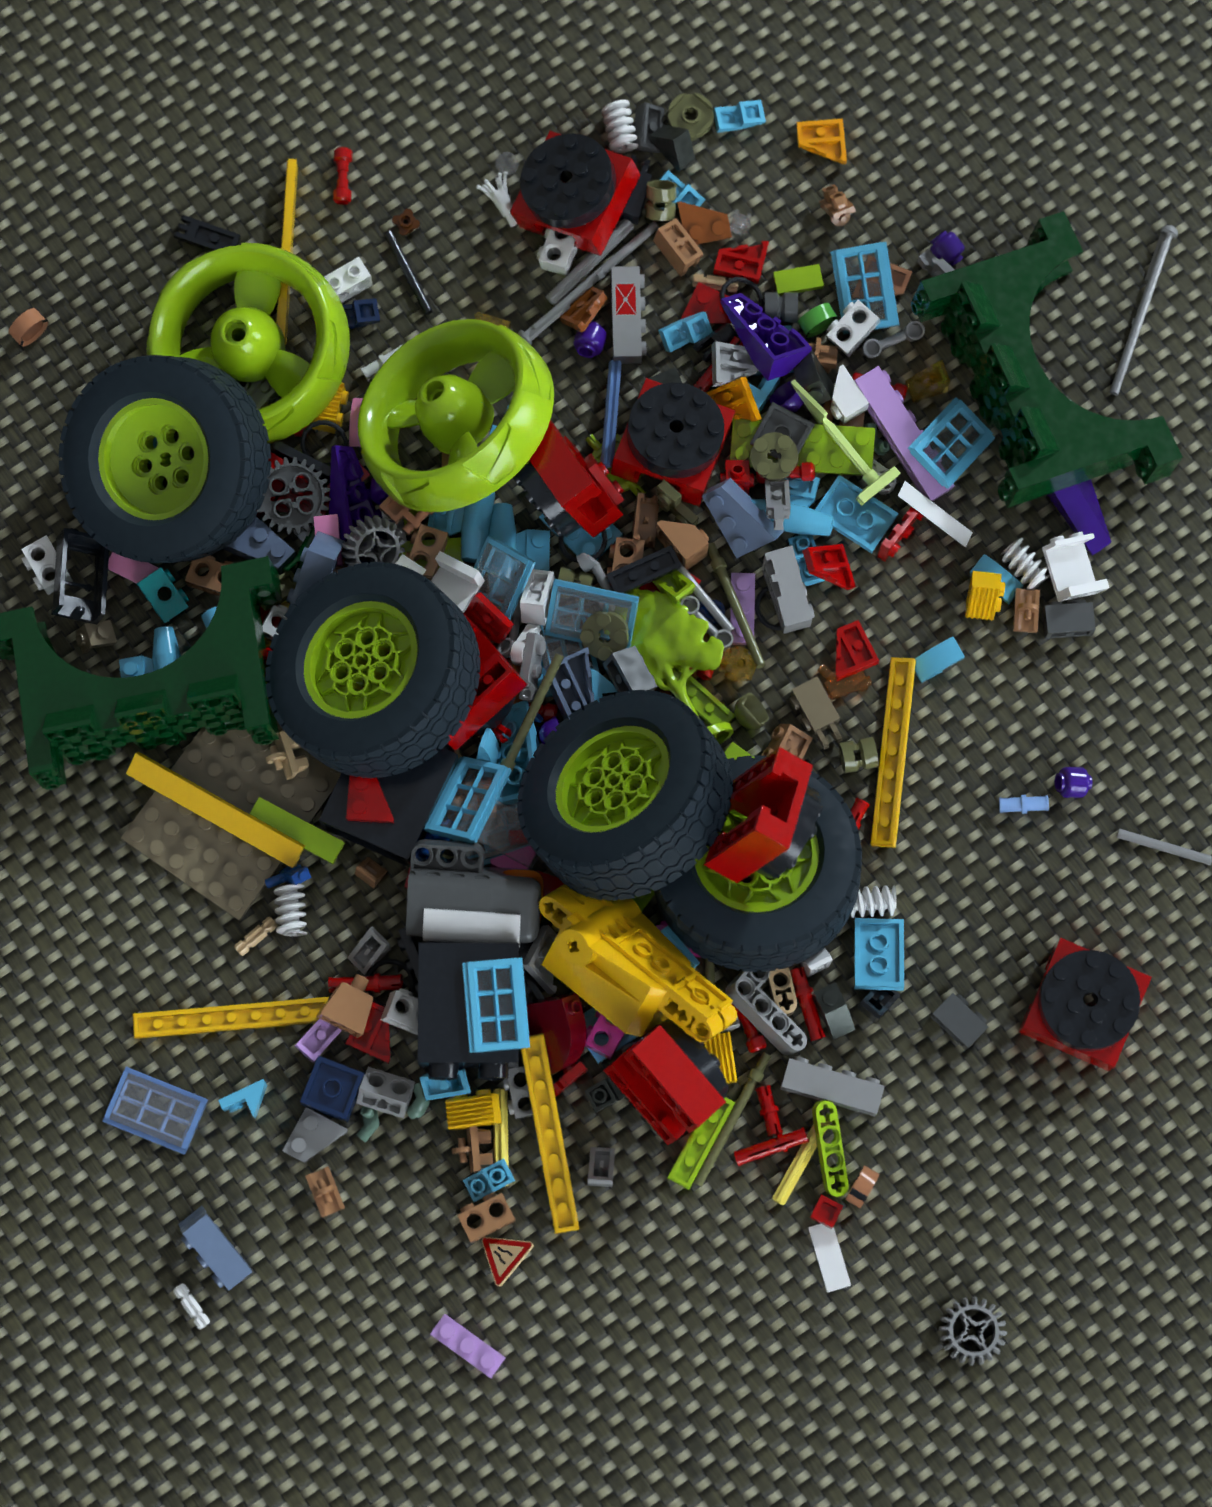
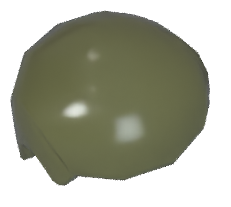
(750, 712)

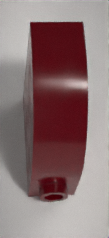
(563, 1028)

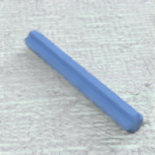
(611, 413)

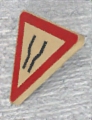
(504, 1256)

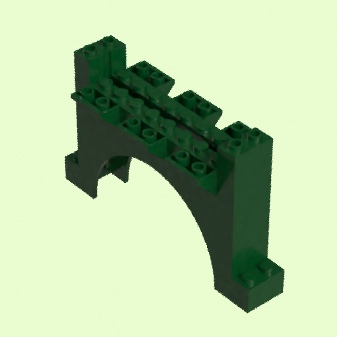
(1045, 434)
(209, 686)

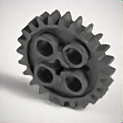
(295, 517)

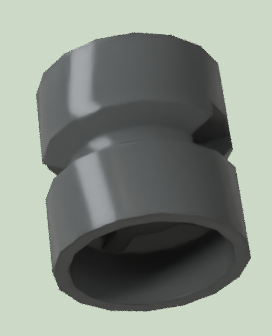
(782, 307)

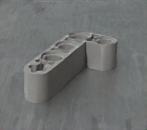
(793, 1037)

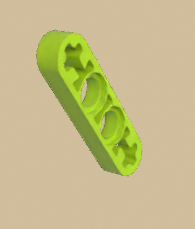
(834, 1147)

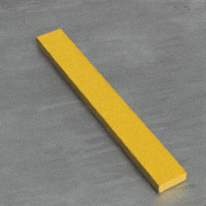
(287, 240)
(893, 752)
(215, 809)
(227, 1018)
(549, 1135)

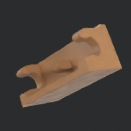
(677, 246)
(645, 519)

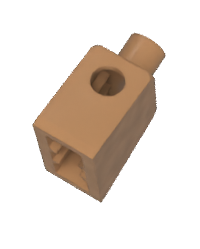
(348, 1007)

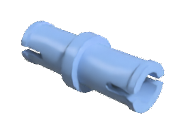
(1024, 804)

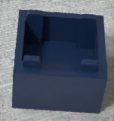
(332, 1089)

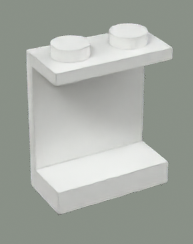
(1071, 567)
(457, 580)

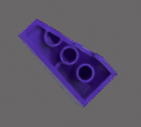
(768, 343)
(347, 492)
(1083, 513)

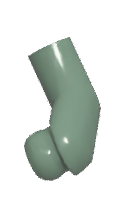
(880, 446)
(419, 1105)
(371, 1123)

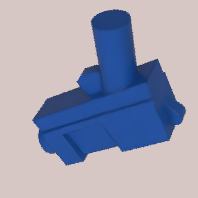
(291, 875)

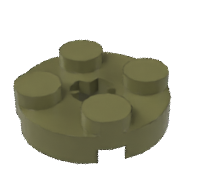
(691, 103)
(782, 445)
(607, 621)

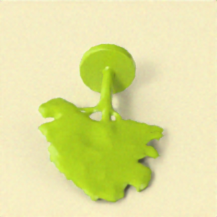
(671, 638)

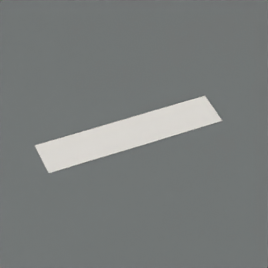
(935, 514)

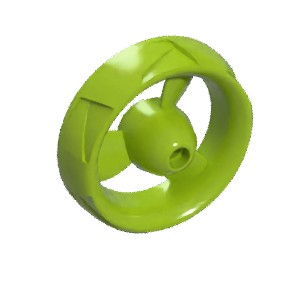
(248, 340)
(456, 413)

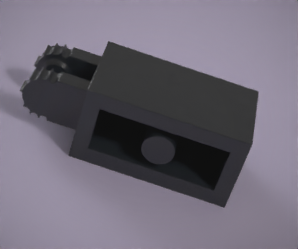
(638, 197)

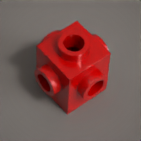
(739, 472)

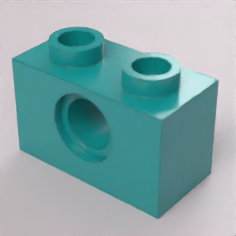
(165, 609)

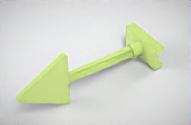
(874, 482)

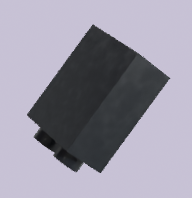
(411, 801)
(443, 1015)

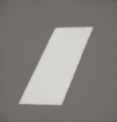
(829, 1257)

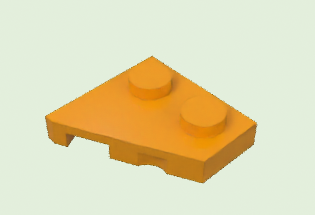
(823, 138)
(738, 397)

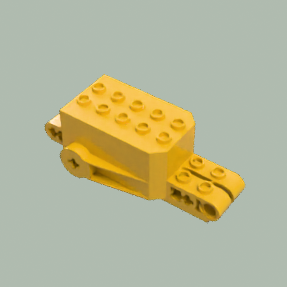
(629, 967)

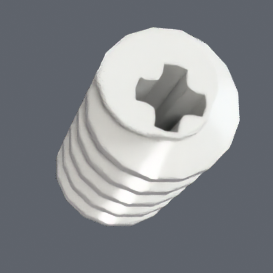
(617, 126)
(1024, 564)
(875, 901)
(289, 910)

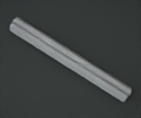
(589, 263)

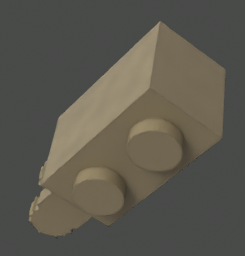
(816, 710)

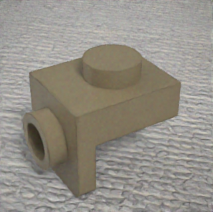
(95, 636)

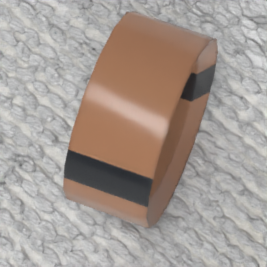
(28, 327)
(862, 1187)

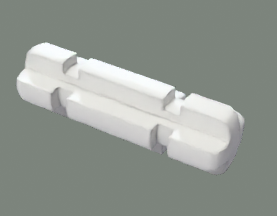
(191, 1306)

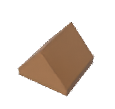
(370, 872)

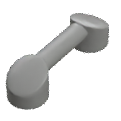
(912, 332)
(589, 563)
(693, 609)
(506, 645)

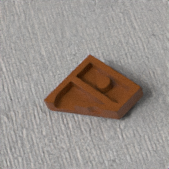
(703, 224)
(584, 309)

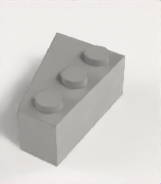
(787, 589)

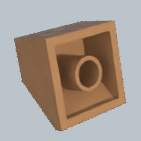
(687, 541)

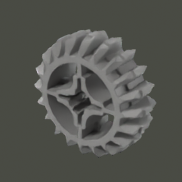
(364, 538)
(979, 1341)

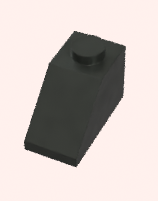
(814, 378)
(833, 1011)

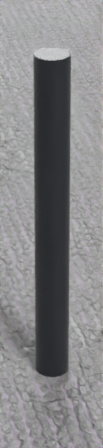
(407, 271)

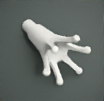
(499, 197)

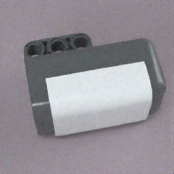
(470, 902)

